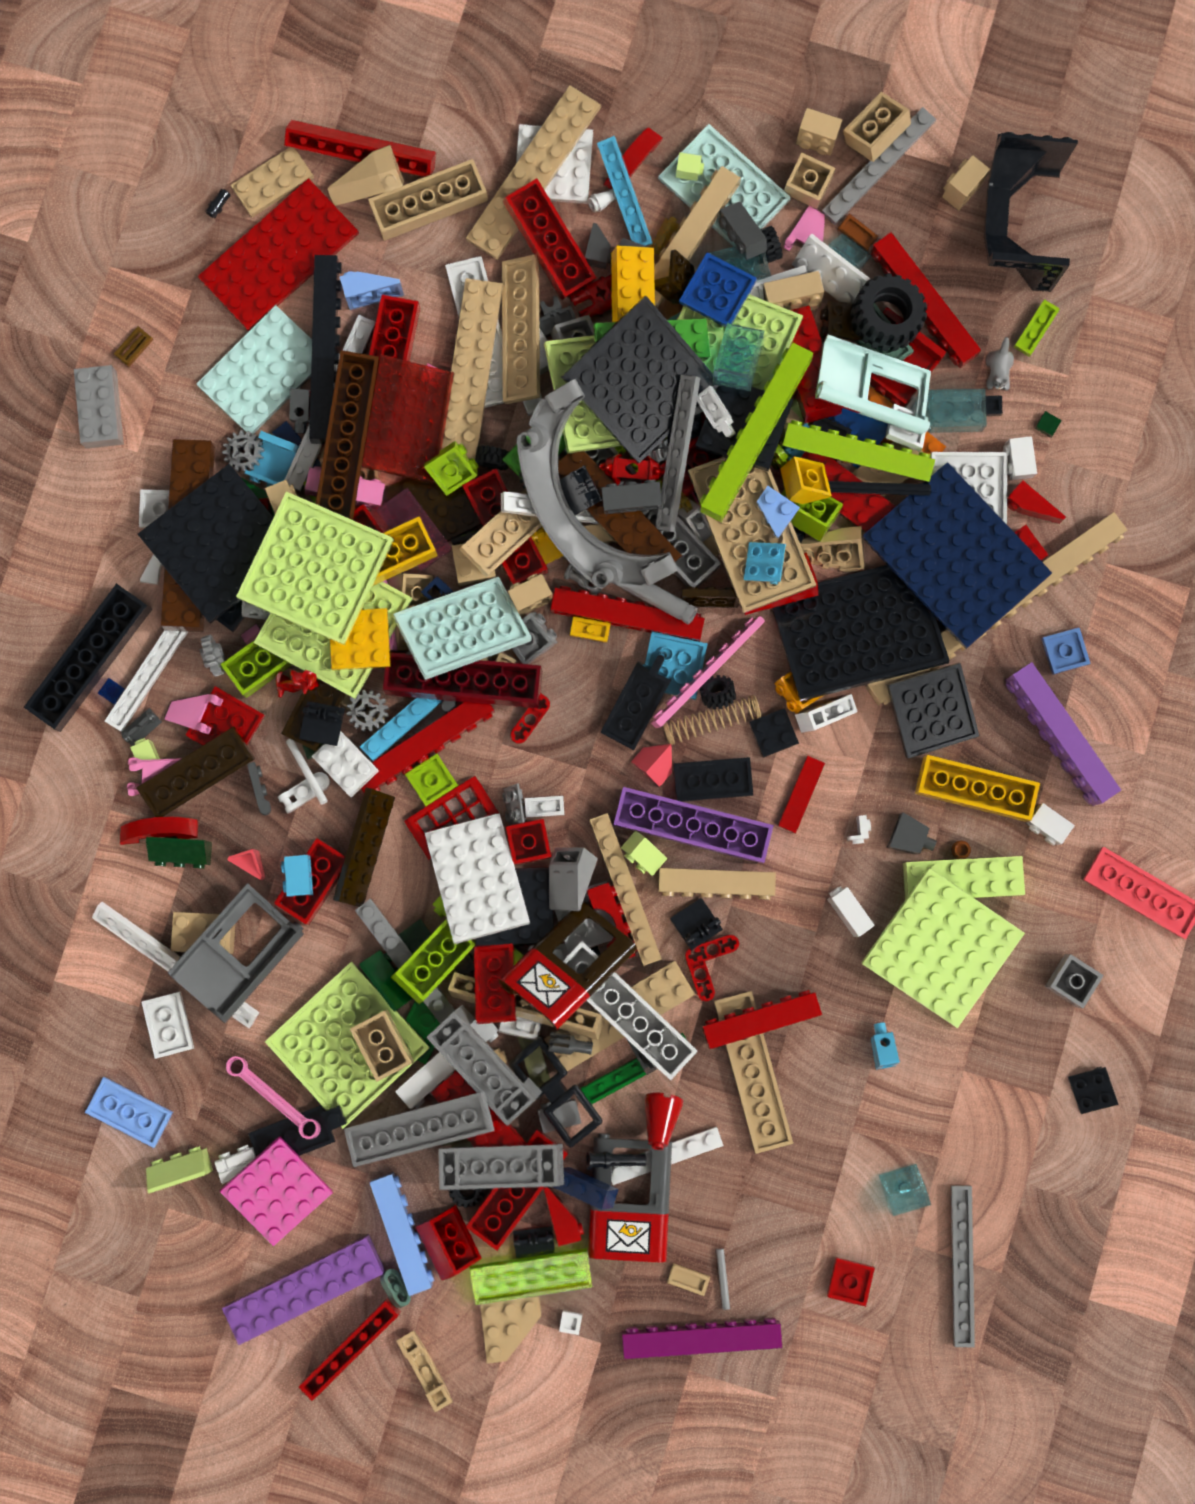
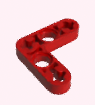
(538, 714)
(700, 963)

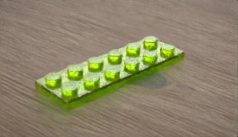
(531, 1276)

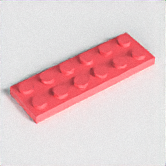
(1142, 892)

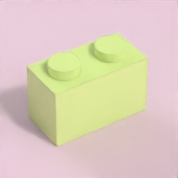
(644, 853)

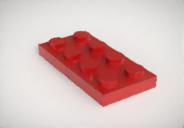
(491, 1000)

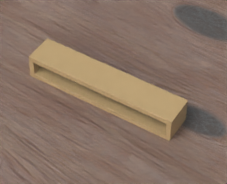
(716, 882)

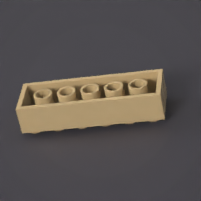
(428, 199)

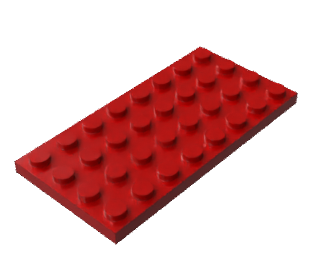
(277, 254)

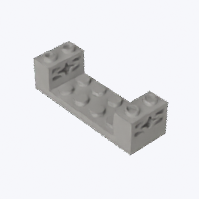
(482, 1066)
(501, 1167)

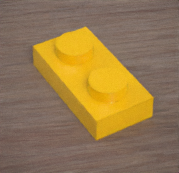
(590, 629)

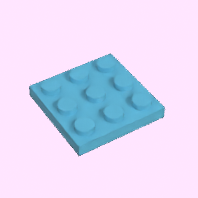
(682, 659)

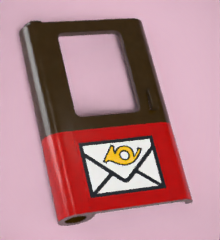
(553, 985)

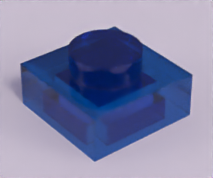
(111, 691)

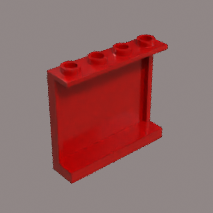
(925, 355)

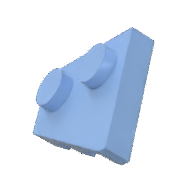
(777, 510)

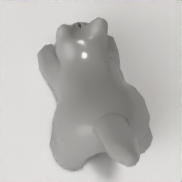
(1000, 364)

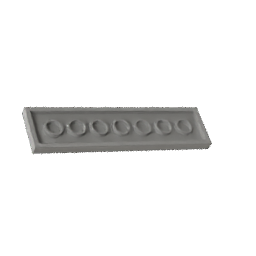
(419, 1129)

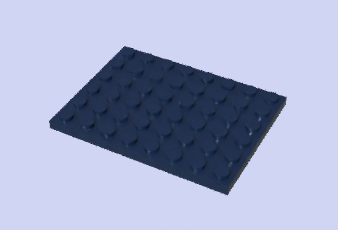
(957, 556)

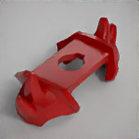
(647, 469)
(299, 681)

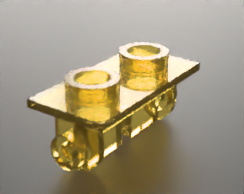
(664, 234)

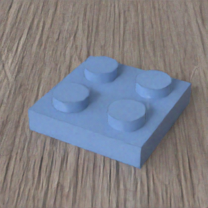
(1065, 651)

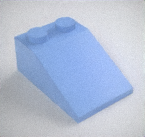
(366, 288)

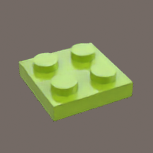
(431, 780)

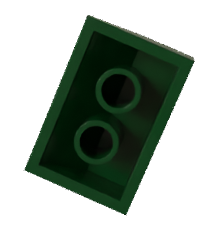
(179, 852)
(379, 971)

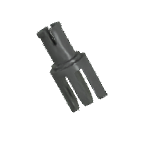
(568, 1044)

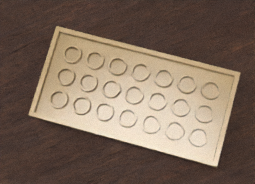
(747, 524)

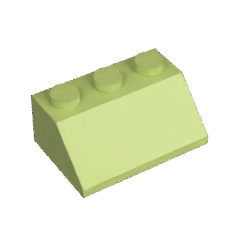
(178, 1169)

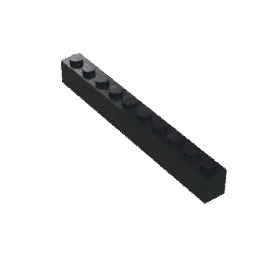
(324, 343)

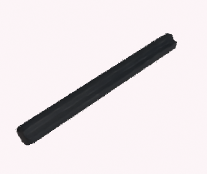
(879, 488)

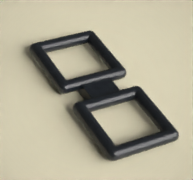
(557, 1093)

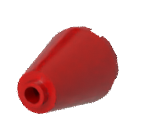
(661, 1118)

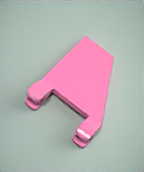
(810, 223)
(190, 711)
(149, 769)

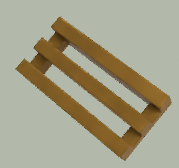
(138, 351)

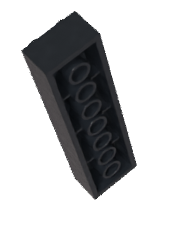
(87, 658)

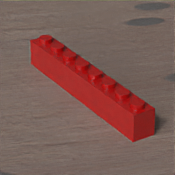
(356, 147)
(939, 318)
(623, 614)
(428, 741)

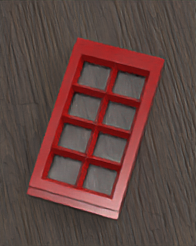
(458, 806)

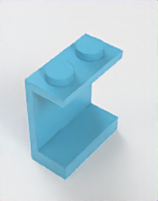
(276, 461)

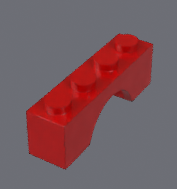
(603, 899)

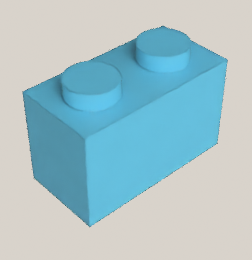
(297, 875)

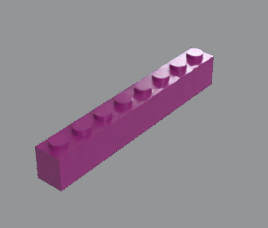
(702, 1338)

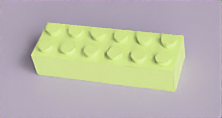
(974, 876)

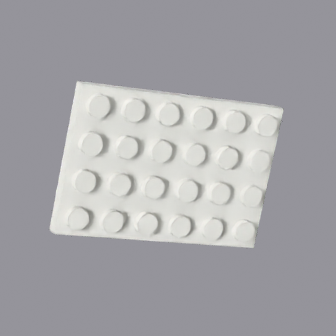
(477, 878)

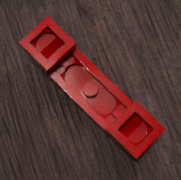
(638, 151)
(158, 827)

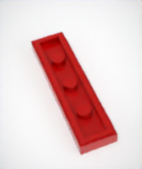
(801, 794)

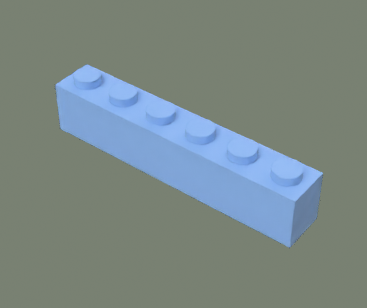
(401, 1233)

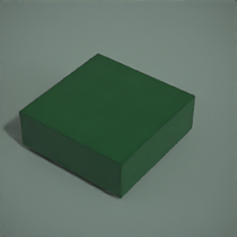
(1048, 424)

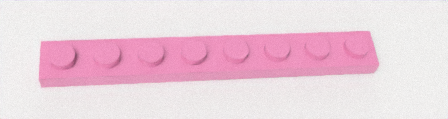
(702, 676)

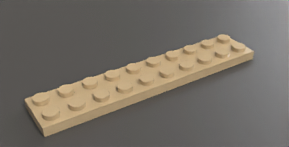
(540, 161)
(472, 363)

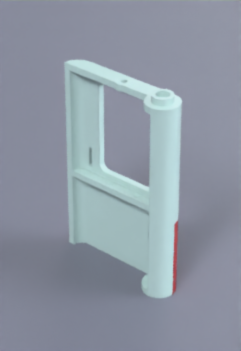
(846, 380)

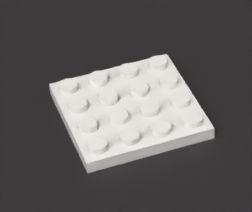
(573, 177)
(983, 472)

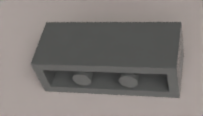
(742, 230)
(631, 497)

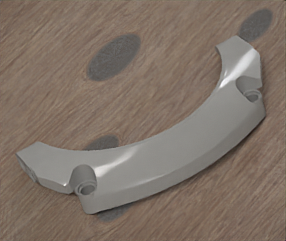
(545, 492)

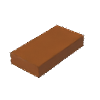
(857, 232)

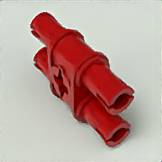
(590, 292)

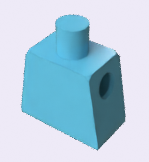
(884, 1056)

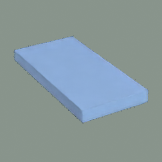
(129, 1112)

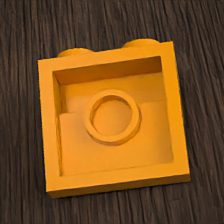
(786, 687)

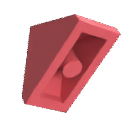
(655, 762)
(250, 862)

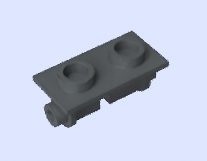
(141, 727)

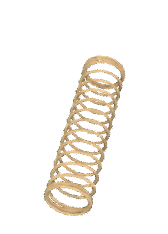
(669, 735)

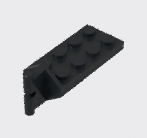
(637, 703)

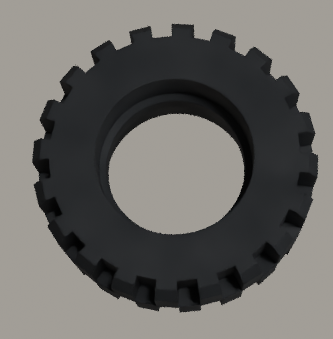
(904, 297)

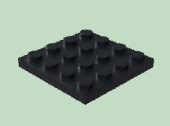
(739, 405)
(933, 710)
(535, 892)

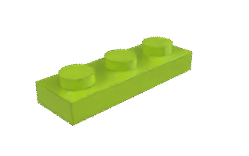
(1036, 328)

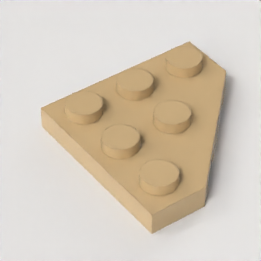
(507, 1325)

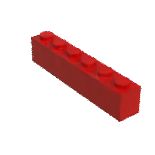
(761, 1020)
(349, 1349)

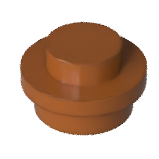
(961, 850)

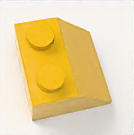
(805, 480)

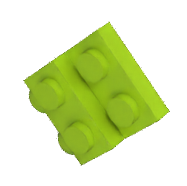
(452, 467)

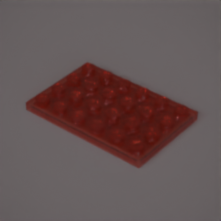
(406, 418)

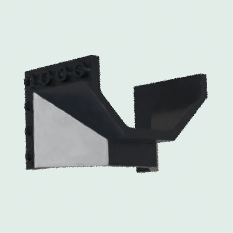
(1013, 165)

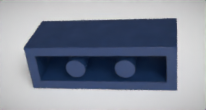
(588, 1189)

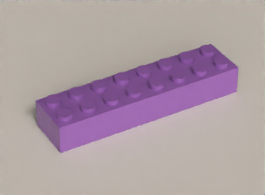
(1062, 735)
(693, 825)
(303, 1289)

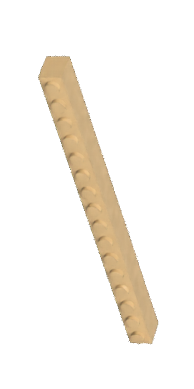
(1060, 563)

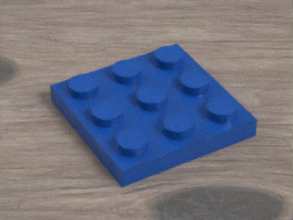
(717, 290)
(861, 426)

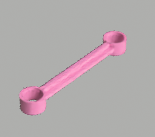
(273, 1097)

